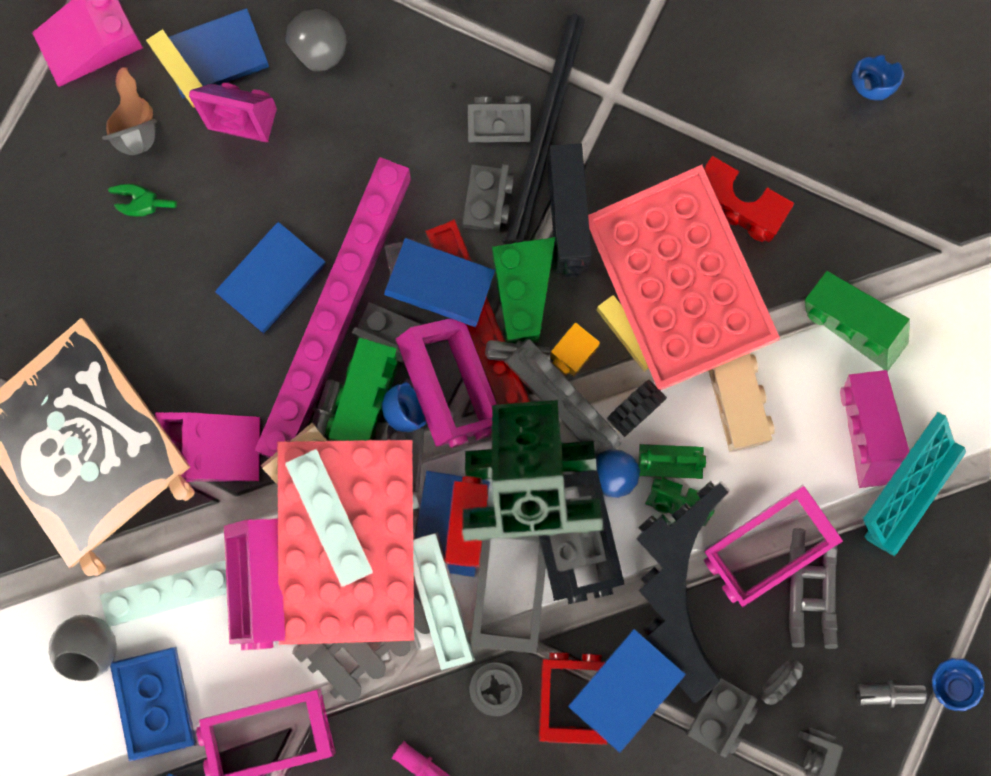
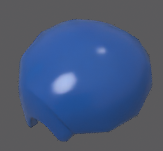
(876, 77)
(403, 408)
(617, 472)
(958, 684)

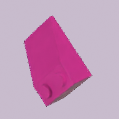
(85, 38)
(235, 111)

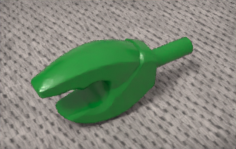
(143, 201)

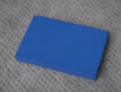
(221, 49)
(270, 277)
(439, 282)
(436, 510)
(626, 690)
(152, 704)

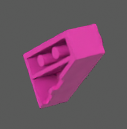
(874, 427)

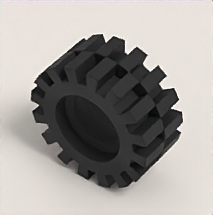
(636, 407)

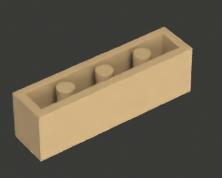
(741, 403)

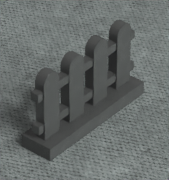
(551, 384)
(368, 659)

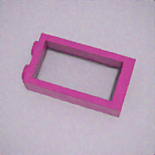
(427, 386)
(253, 584)
(732, 587)
(319, 724)

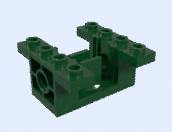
(528, 476)

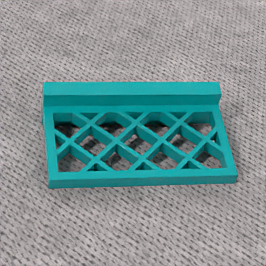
(913, 486)

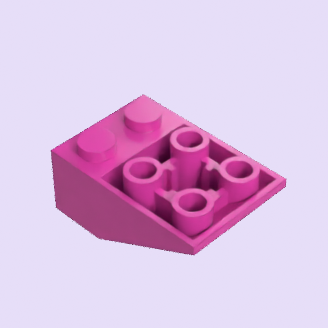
(215, 445)

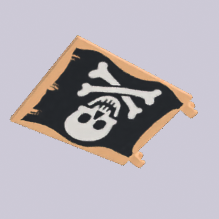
(115, 433)

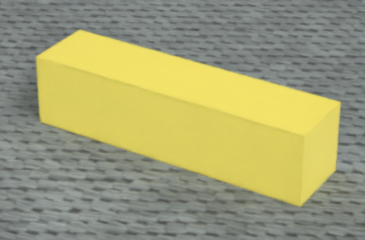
(174, 63)
(615, 317)

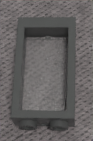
(509, 594)

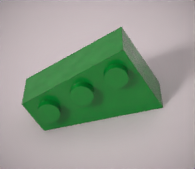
(522, 285)
(859, 320)
(361, 399)

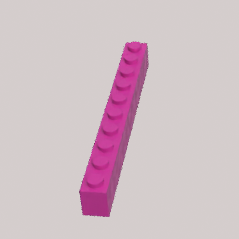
(336, 306)

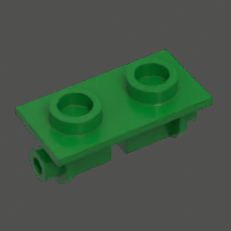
(671, 461)
(666, 497)

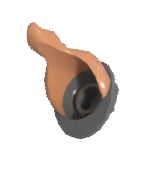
(132, 124)

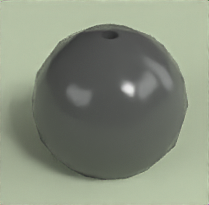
(316, 39)
(82, 648)

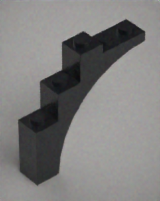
(667, 589)

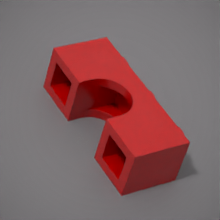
(759, 217)

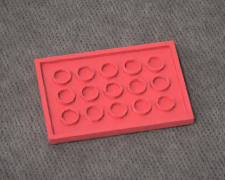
(681, 278)
(377, 496)

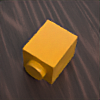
(573, 350)

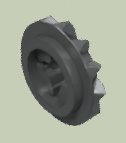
(781, 681)
(509, 697)

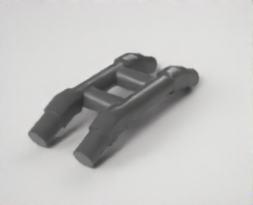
(826, 604)

